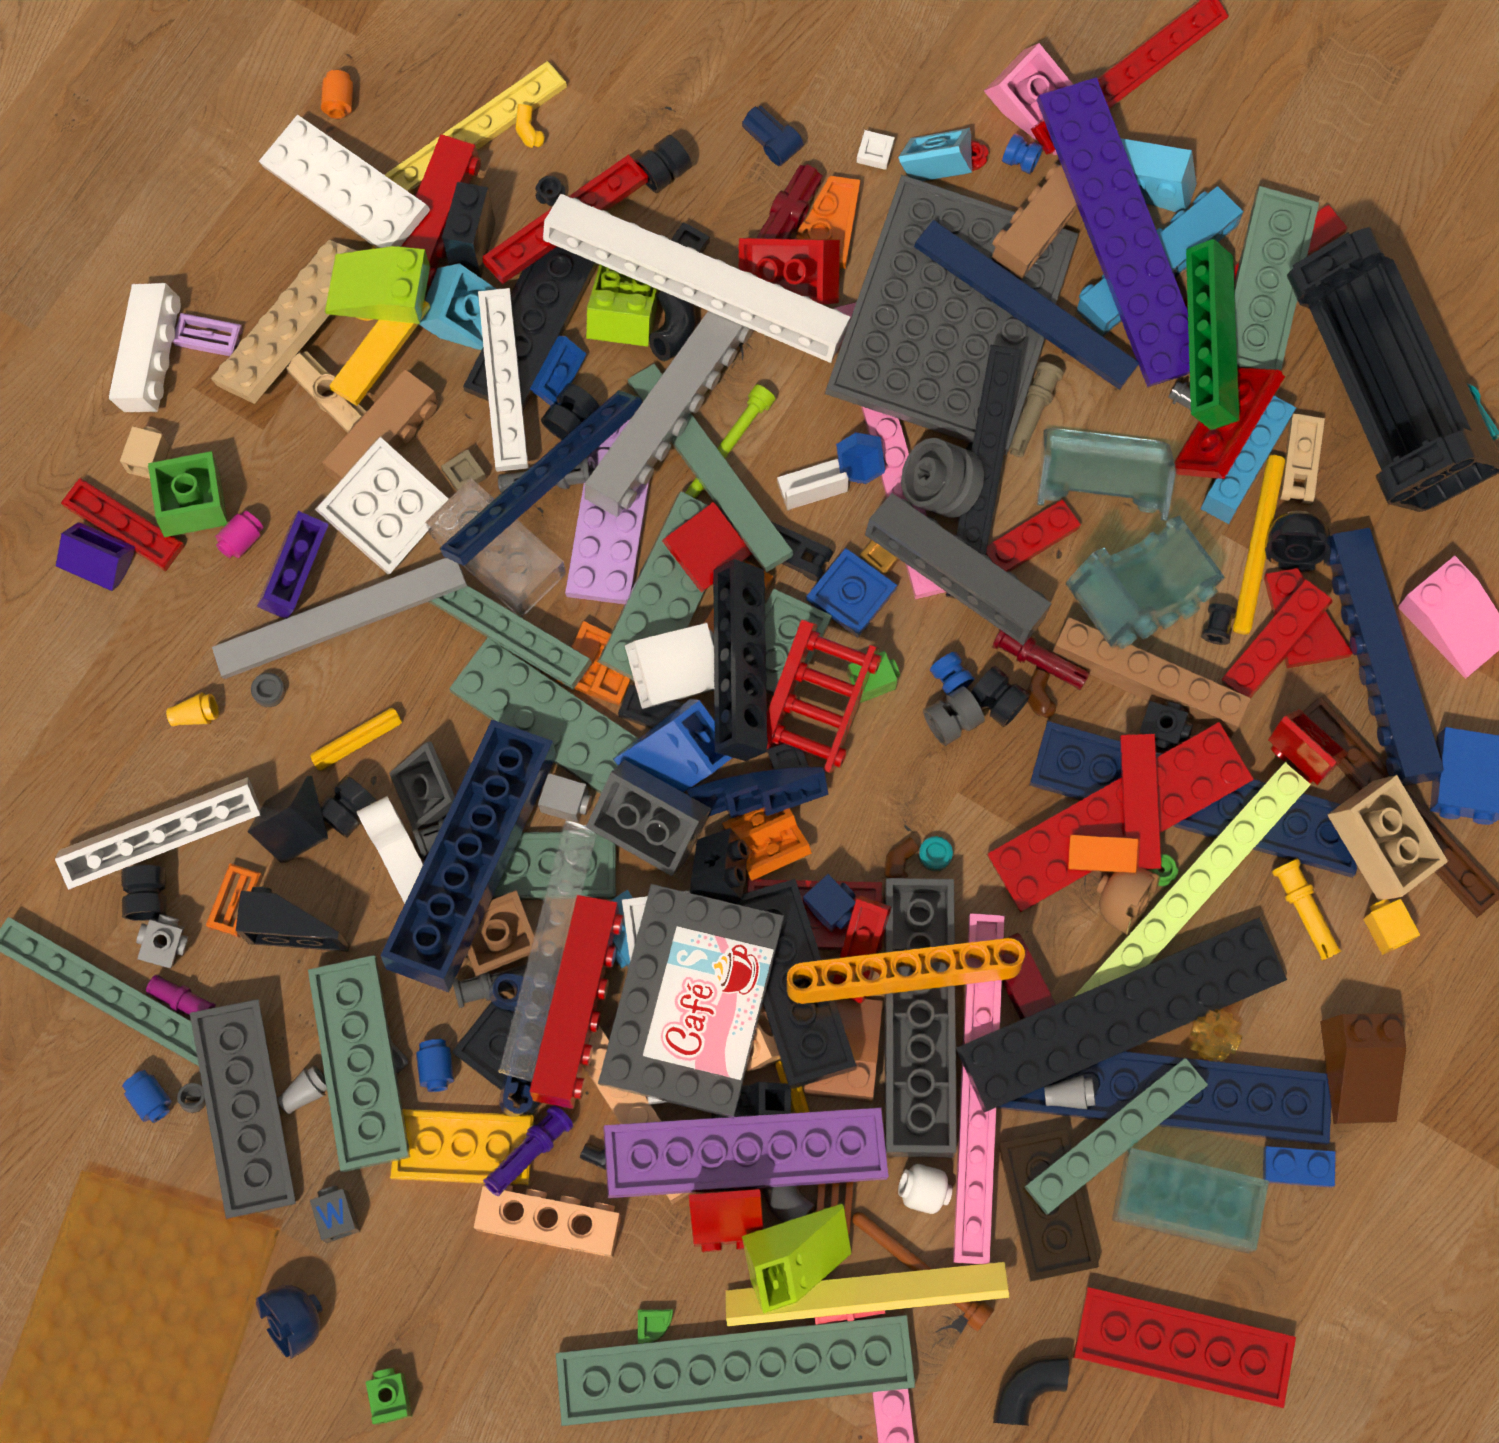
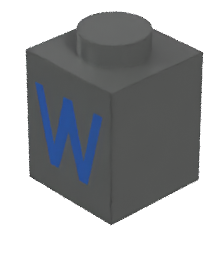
(334, 1214)

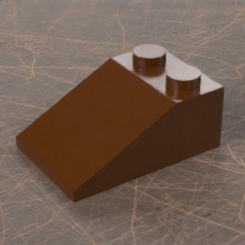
(1364, 1066)

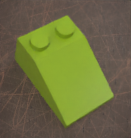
(379, 284)

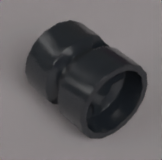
(666, 161)
(572, 409)
(1000, 696)
(342, 808)
(143, 888)

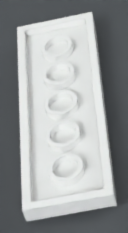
(344, 185)

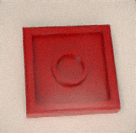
(705, 545)

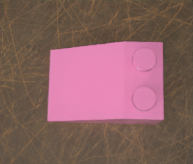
(1022, 82)
(1455, 616)

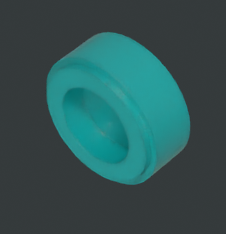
(935, 853)

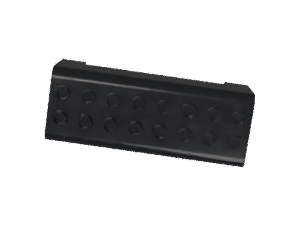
(1396, 369)

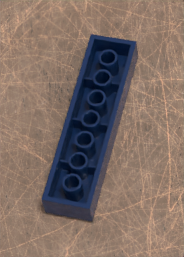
(469, 856)

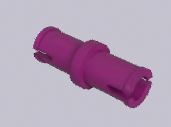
(178, 997)

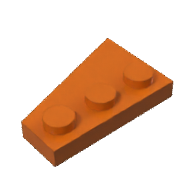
(833, 214)

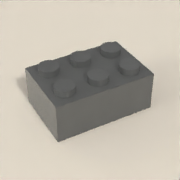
(648, 817)

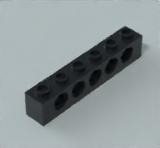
(739, 660)

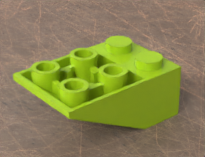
(621, 309)
(795, 1256)

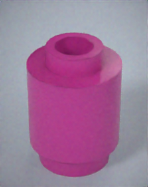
(239, 535)

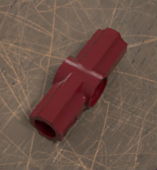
(792, 204)

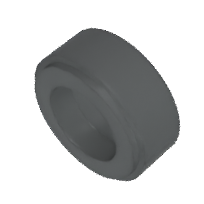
(268, 690)

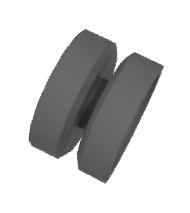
(942, 478)

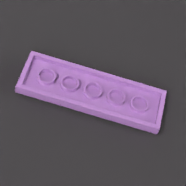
(606, 545)

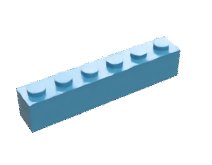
(1209, 218)

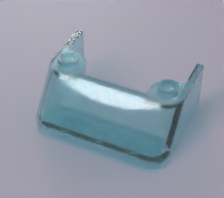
(1106, 467)

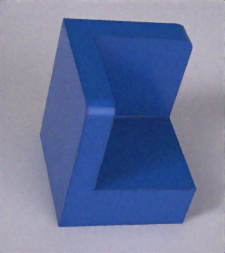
(861, 457)

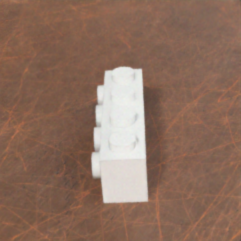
(145, 348)

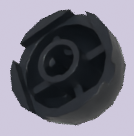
(1298, 541)

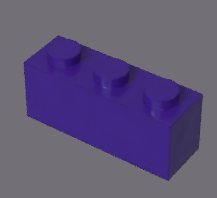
(292, 565)

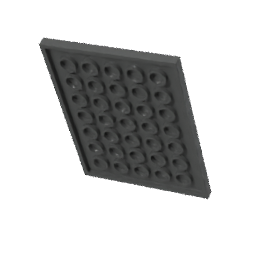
(926, 335)

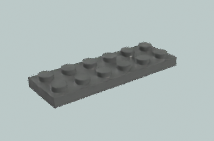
(242, 1108)

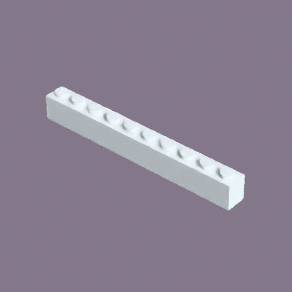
(695, 277)

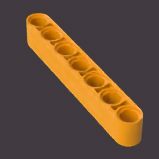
(917, 959)

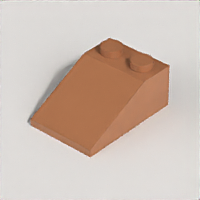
(863, 1032)

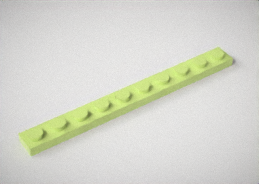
(1203, 877)

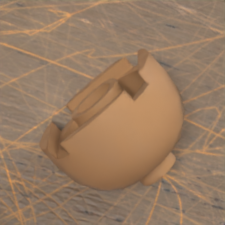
(1126, 897)

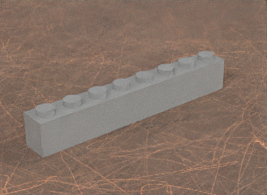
(664, 413)

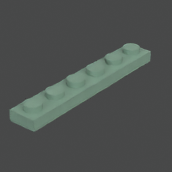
(515, 634)
(1115, 1136)

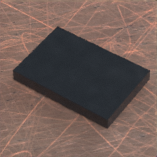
(484, 1048)

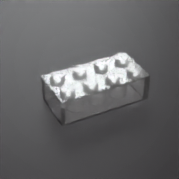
(513, 565)

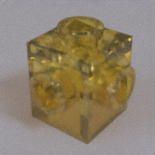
(1211, 1046)

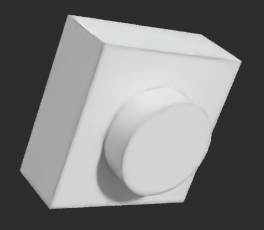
(875, 149)

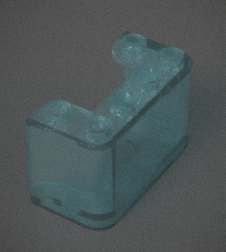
(1145, 584)

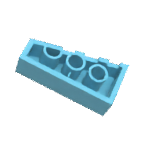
(1162, 173)

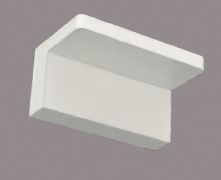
(812, 484)

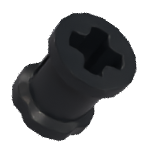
(1219, 624)

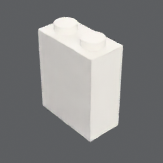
(672, 665)

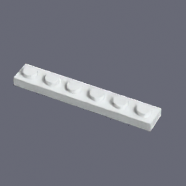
(503, 380)

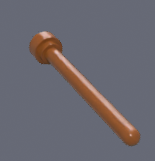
(974, 1311)

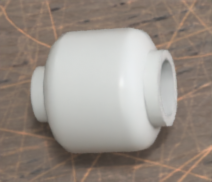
(924, 1188)

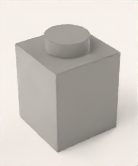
(564, 798)

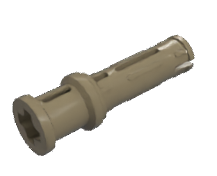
(1038, 397)

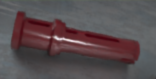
(1043, 659)

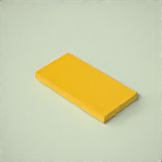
(459, 1145)

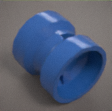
(1021, 153)
(951, 672)

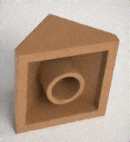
(502, 935)

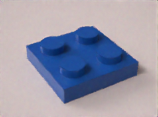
(851, 592)

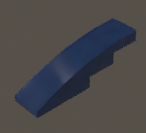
(764, 789)

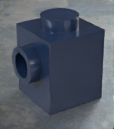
(830, 903)

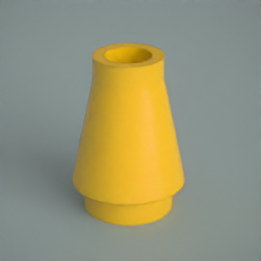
(194, 711)

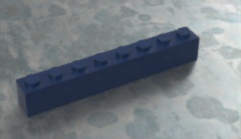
(1383, 658)

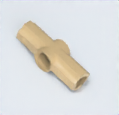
(316, 382)

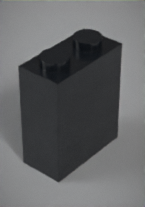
(469, 227)

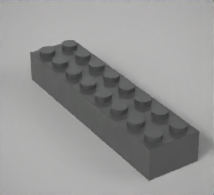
(920, 1026)

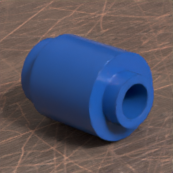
(435, 1065)
(146, 1096)

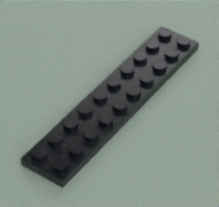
(1120, 1014)

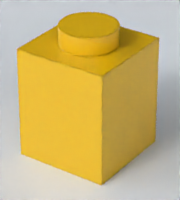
(1390, 925)

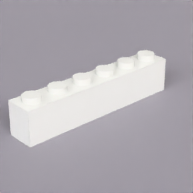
(158, 833)

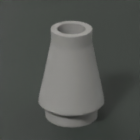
(303, 1090)
(1071, 1093)

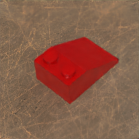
(797, 265)
(1306, 747)
(724, 1218)

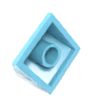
(938, 155)

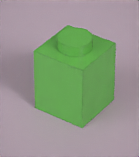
(882, 682)

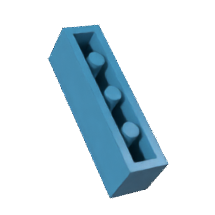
(1229, 493)

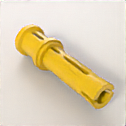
(1300, 895)

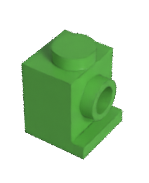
(398, 1406)

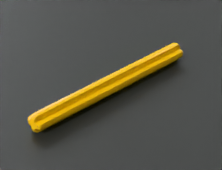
(1256, 554)

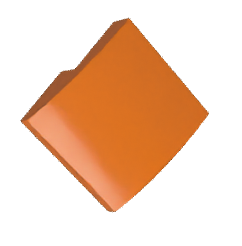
(598, 679)
(771, 840)

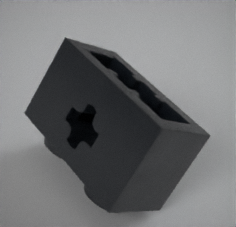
(720, 866)

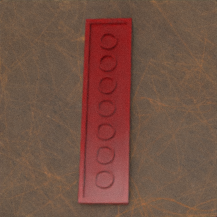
(1187, 782)

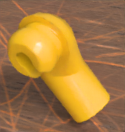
(525, 129)

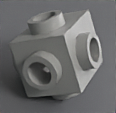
(157, 953)

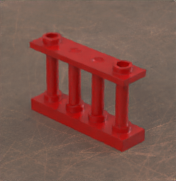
(796, 671)

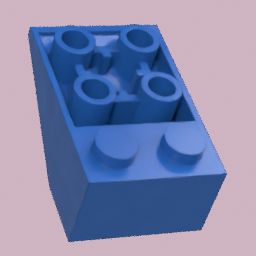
(678, 748)

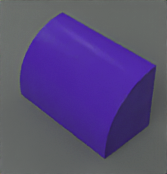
(94, 556)

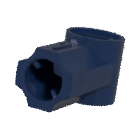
(777, 140)

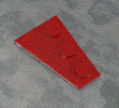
(1323, 639)

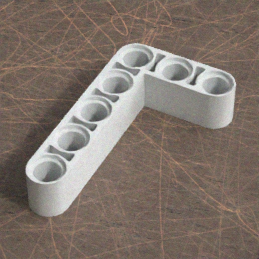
(392, 843)

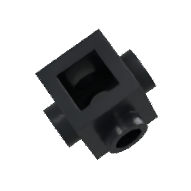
(1159, 716)

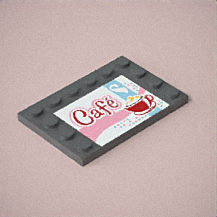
(691, 1001)

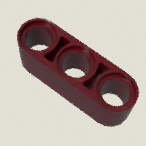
(1027, 989)

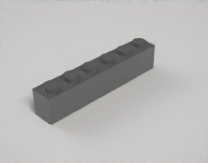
(957, 568)

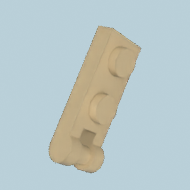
(1302, 458)

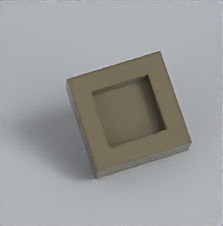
(463, 468)

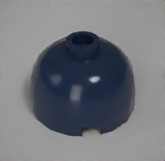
(291, 1318)

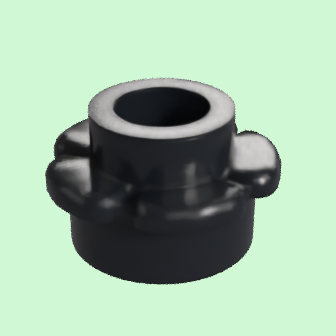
(544, 185)

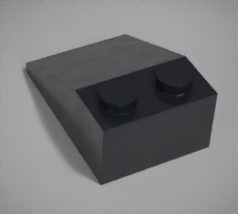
(273, 921)

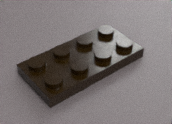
(1055, 1241)

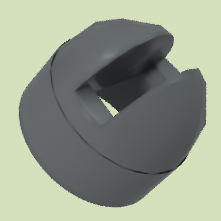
(191, 1092)

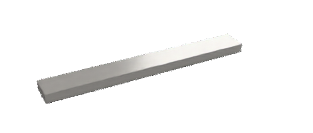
(338, 617)

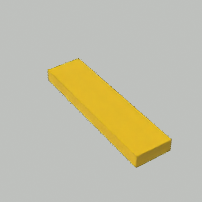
(372, 358)

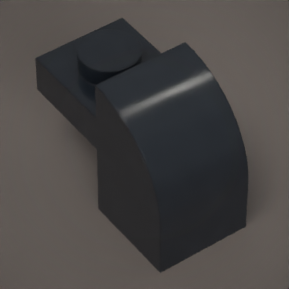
(762, 1099)

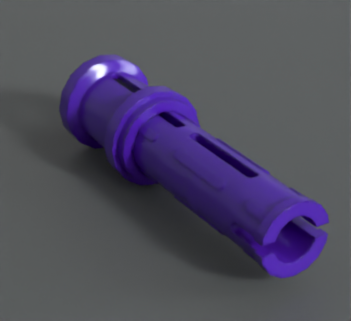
(538, 1140)

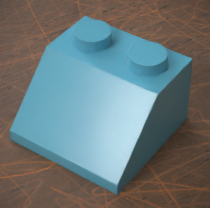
(455, 306)

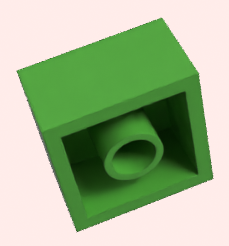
(187, 494)

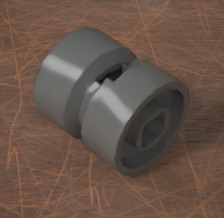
(951, 717)

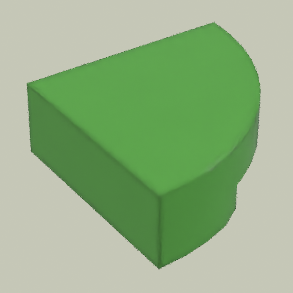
(653, 1324)

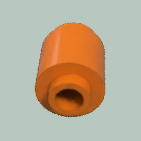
(337, 94)

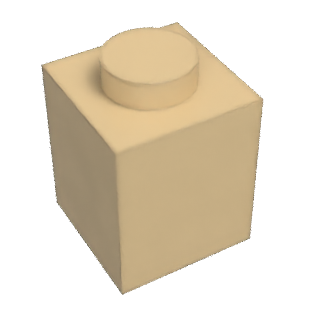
(141, 448)

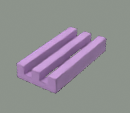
(227, 350)

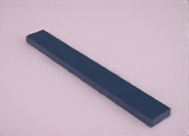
(1026, 304)
(540, 478)

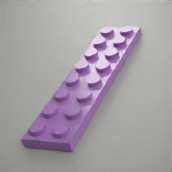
(744, 1152)

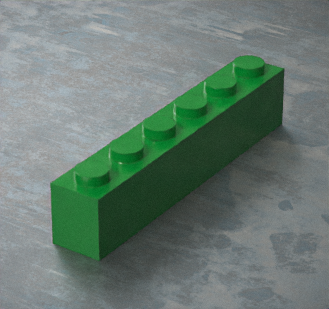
(1212, 335)

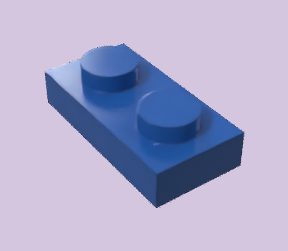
(558, 369)
(1299, 1166)

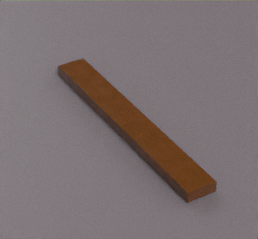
(1363, 767)

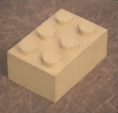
(1387, 838)

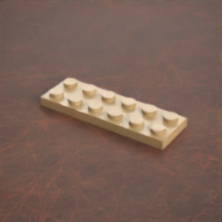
(281, 330)

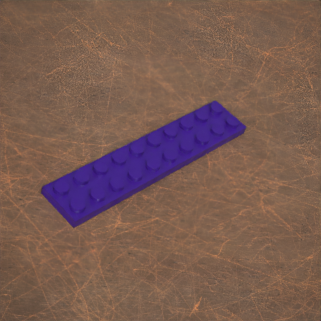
(1119, 228)

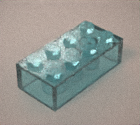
(1190, 1200)

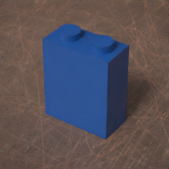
(1469, 776)

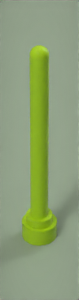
(759, 400)

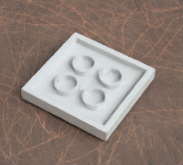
(382, 505)

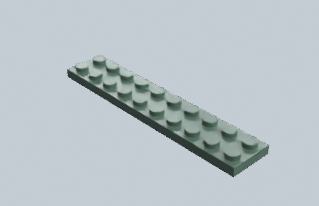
(734, 1370)

